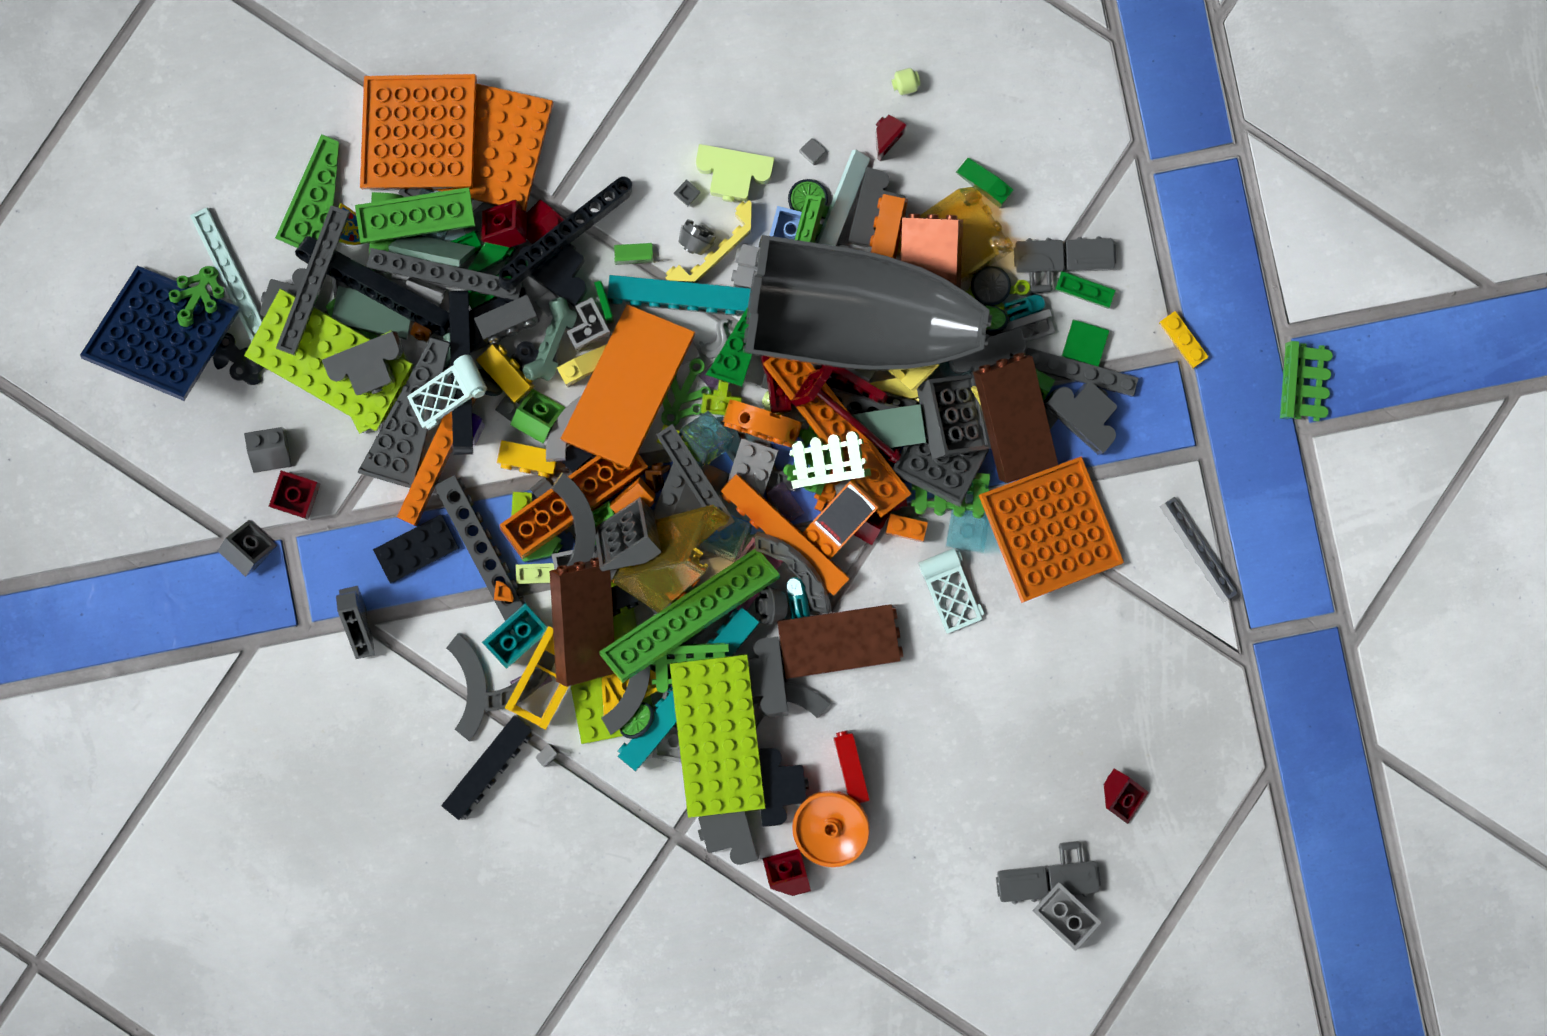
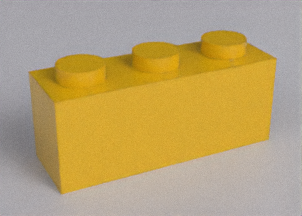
(505, 372)
(525, 458)

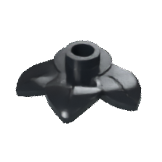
(225, 353)
(522, 358)
(249, 367)

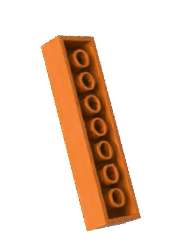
(550, 515)

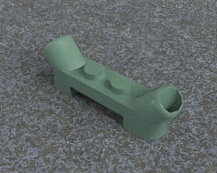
(563, 318)

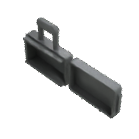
(1052, 257)
(1035, 882)

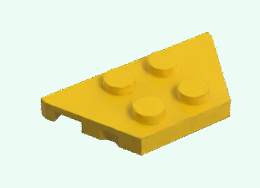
(614, 690)

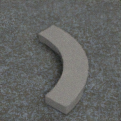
(555, 447)

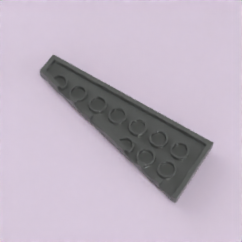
(401, 440)

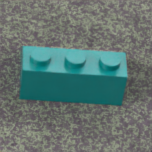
(515, 636)

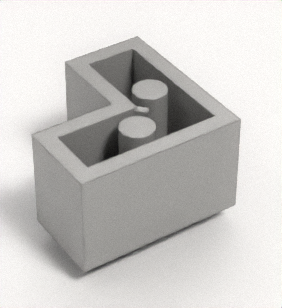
(746, 265)
(593, 326)

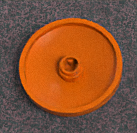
(831, 828)

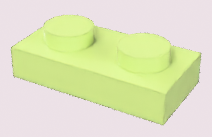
(533, 573)

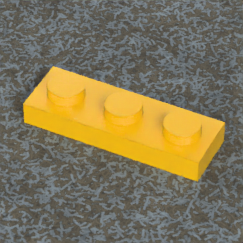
(1183, 339)

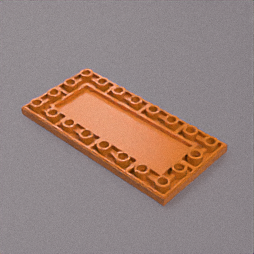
(628, 386)

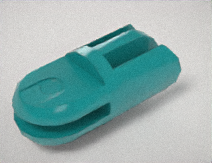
(1028, 306)
(797, 598)

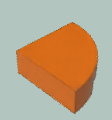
(503, 592)

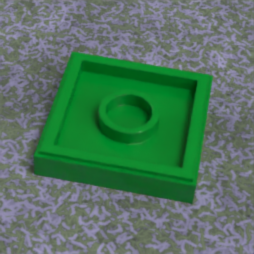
(604, 302)
(1085, 343)

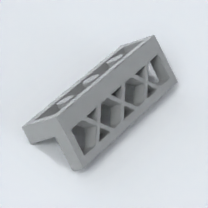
(1029, 320)

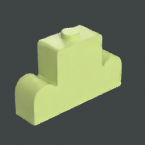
(733, 171)

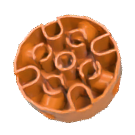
(761, 423)

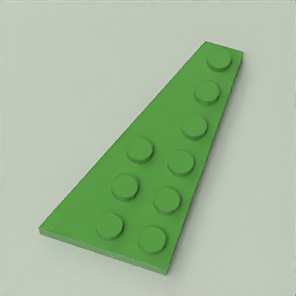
(313, 195)

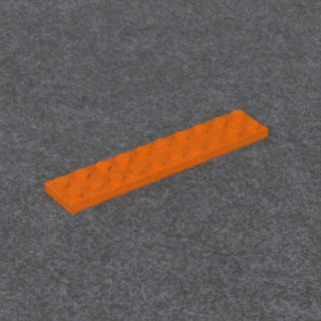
(883, 484)

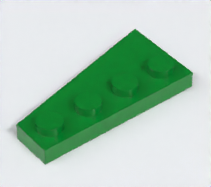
(731, 362)

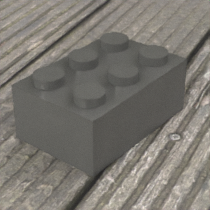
(506, 320)

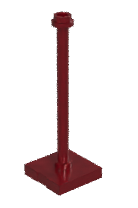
(813, 387)

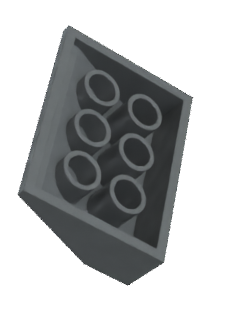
(952, 416)
(677, 495)
(628, 537)

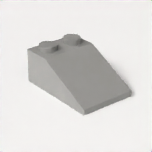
(1067, 916)

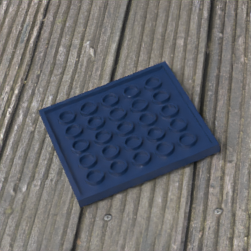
(146, 341)

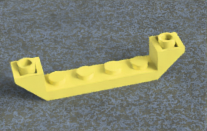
(743, 214)

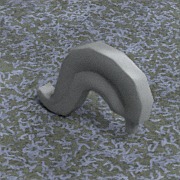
(711, 350)

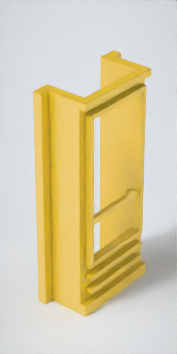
(547, 644)

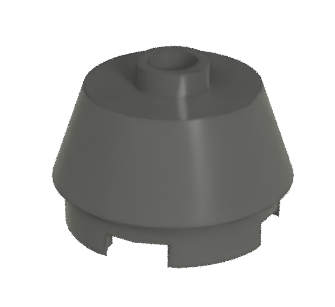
(696, 238)
(771, 605)

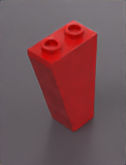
(850, 766)

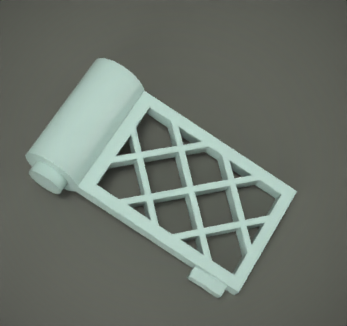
(469, 382)
(945, 565)

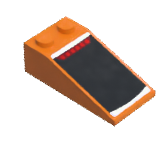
(841, 519)

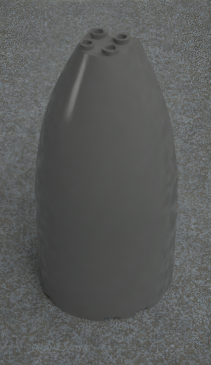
(856, 309)

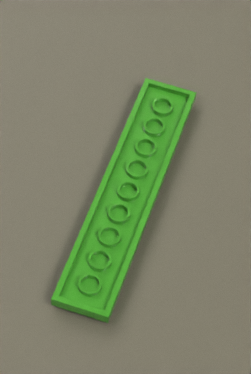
(689, 615)

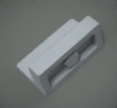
(425, 290)

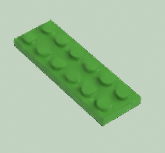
(415, 215)

